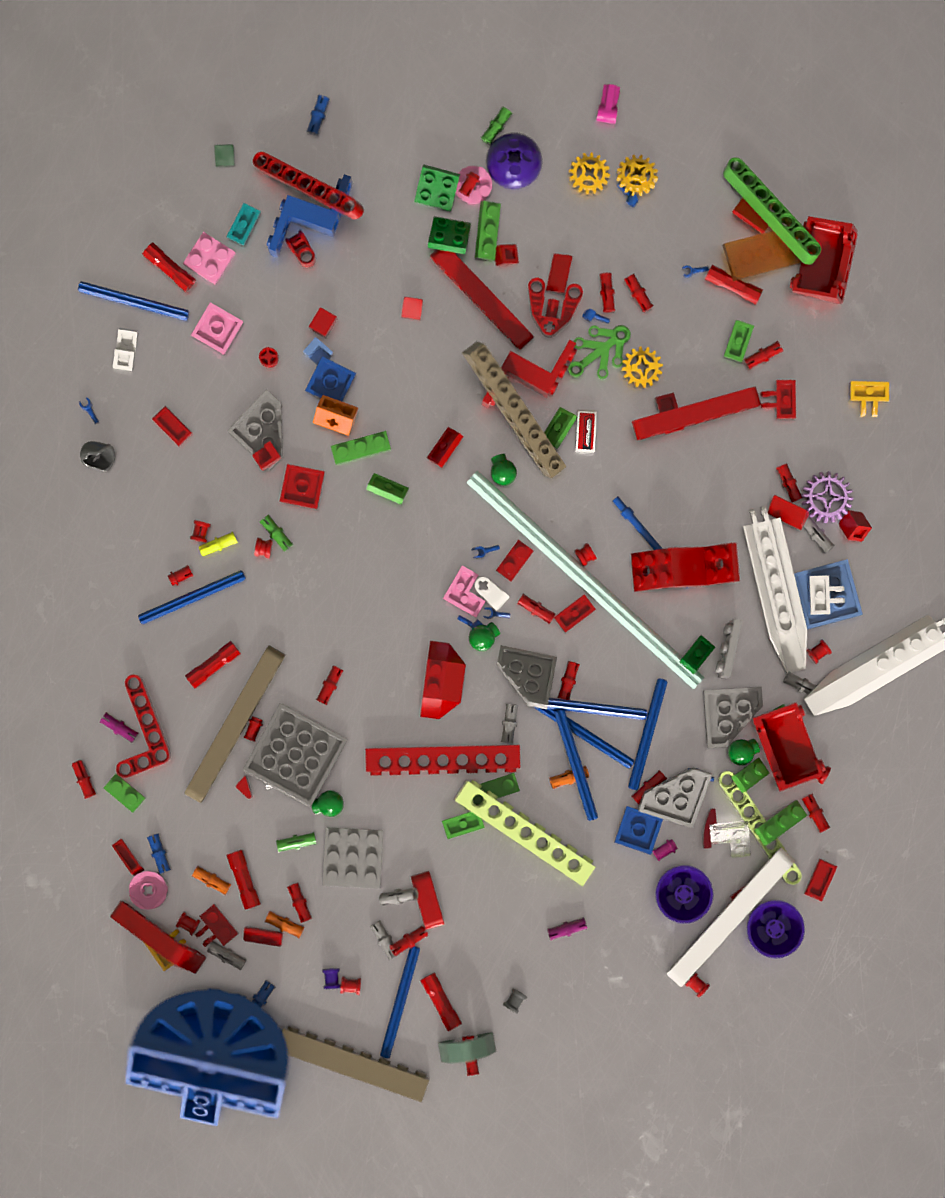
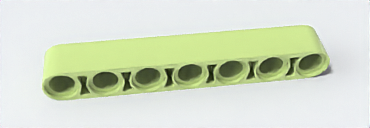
(753, 820)

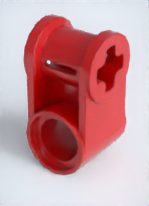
(299, 246)

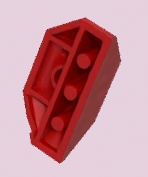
(442, 680)

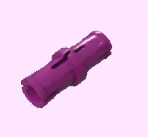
(119, 727)
(567, 929)

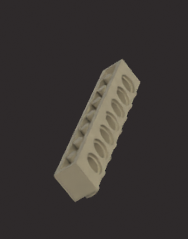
(514, 409)

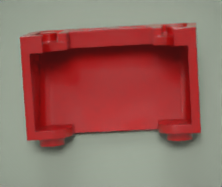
(830, 272)
(788, 746)

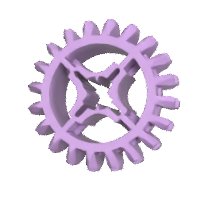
(827, 488)

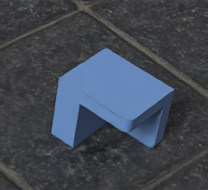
(316, 350)

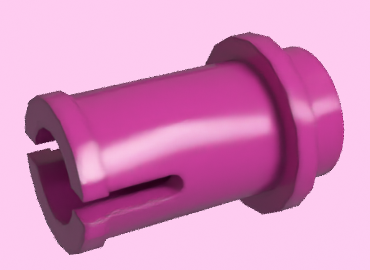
(665, 849)

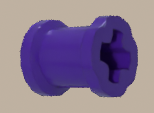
(331, 978)

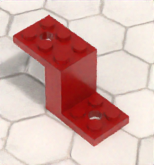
(533, 375)
(685, 567)

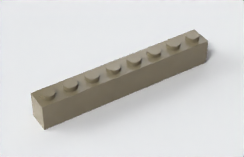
(355, 1065)

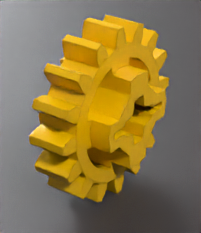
(582, 164)
(635, 182)
(642, 359)

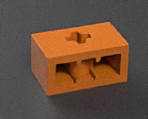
(335, 415)

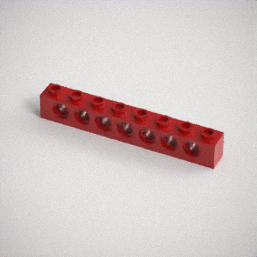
(374, 755)

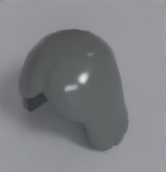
(93, 448)

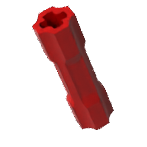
(169, 267)
(745, 290)
(213, 664)
(239, 867)
(447, 1013)

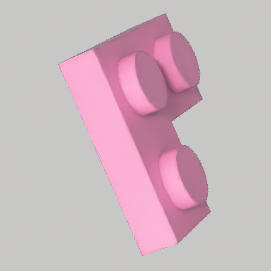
(459, 594)

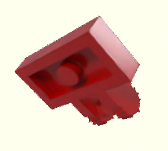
(785, 399)
(218, 924)

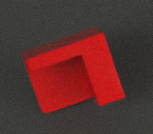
(323, 322)
(266, 456)
(855, 526)

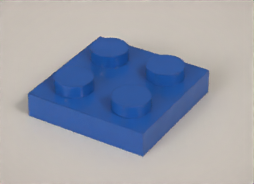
(330, 380)
(638, 830)

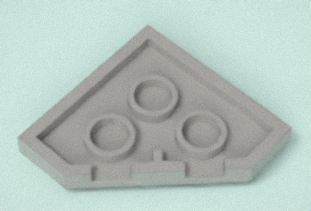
(260, 425)
(528, 673)
(729, 712)
(677, 797)

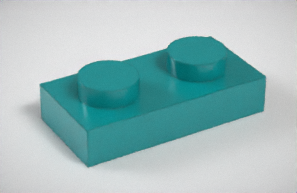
(243, 224)

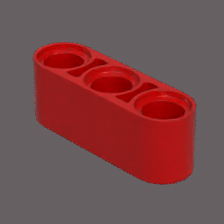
(427, 900)

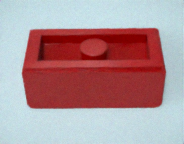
(750, 216)
(559, 273)
(788, 512)
(263, 936)

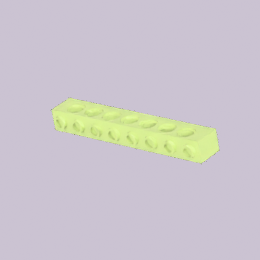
(579, 874)

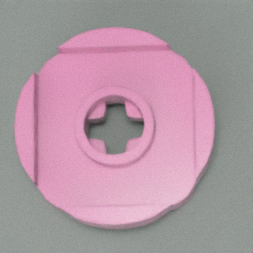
(482, 190)
(137, 890)

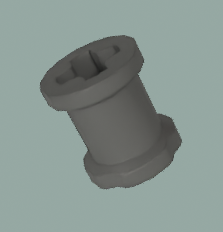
(515, 1000)

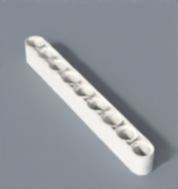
(731, 917)

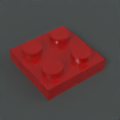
(302, 486)

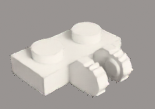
(820, 595)

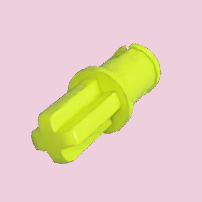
(217, 544)

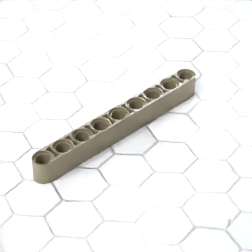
(234, 724)

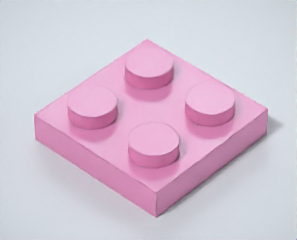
(209, 258)
(217, 328)

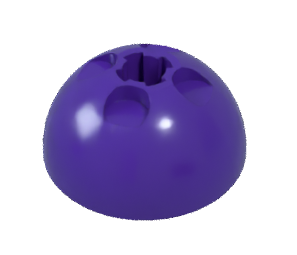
(506, 167)
(695, 894)
(786, 931)

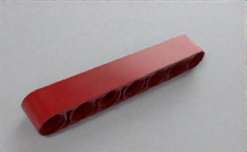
(314, 189)
(483, 297)
(696, 413)

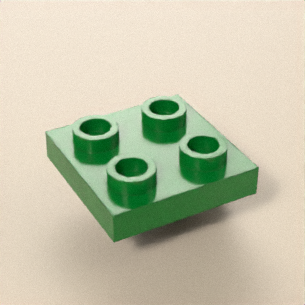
(437, 187)
(449, 235)

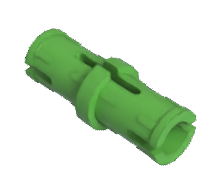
(496, 125)
(276, 533)
(296, 842)

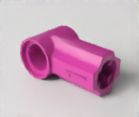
(608, 108)

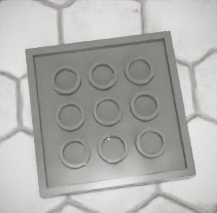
(295, 755)

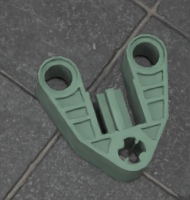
(467, 1050)

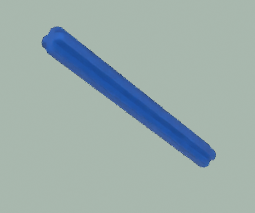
(132, 300)
(191, 597)
(595, 708)
(647, 734)
(592, 739)
(576, 765)
(400, 1002)

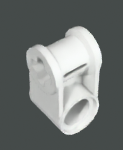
(493, 595)

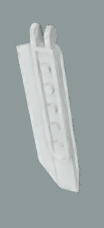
(777, 590)
(878, 666)

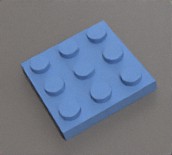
(839, 575)

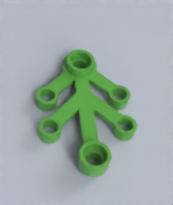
(602, 349)

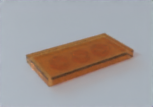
(758, 255)

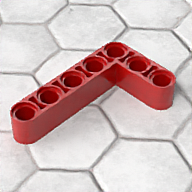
(155, 726)
(157, 939)

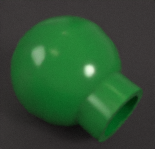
(503, 470)
(483, 636)
(743, 751)
(329, 804)

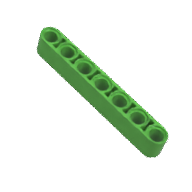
(771, 202)

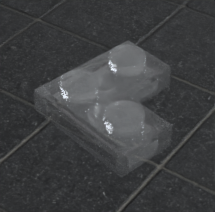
(734, 833)

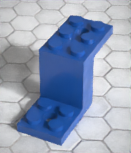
(306, 215)

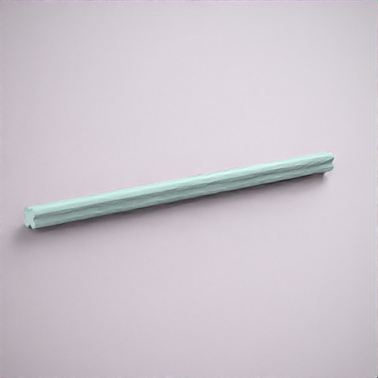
(583, 577)

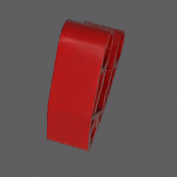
(568, 309)

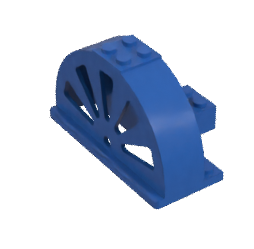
(212, 1053)

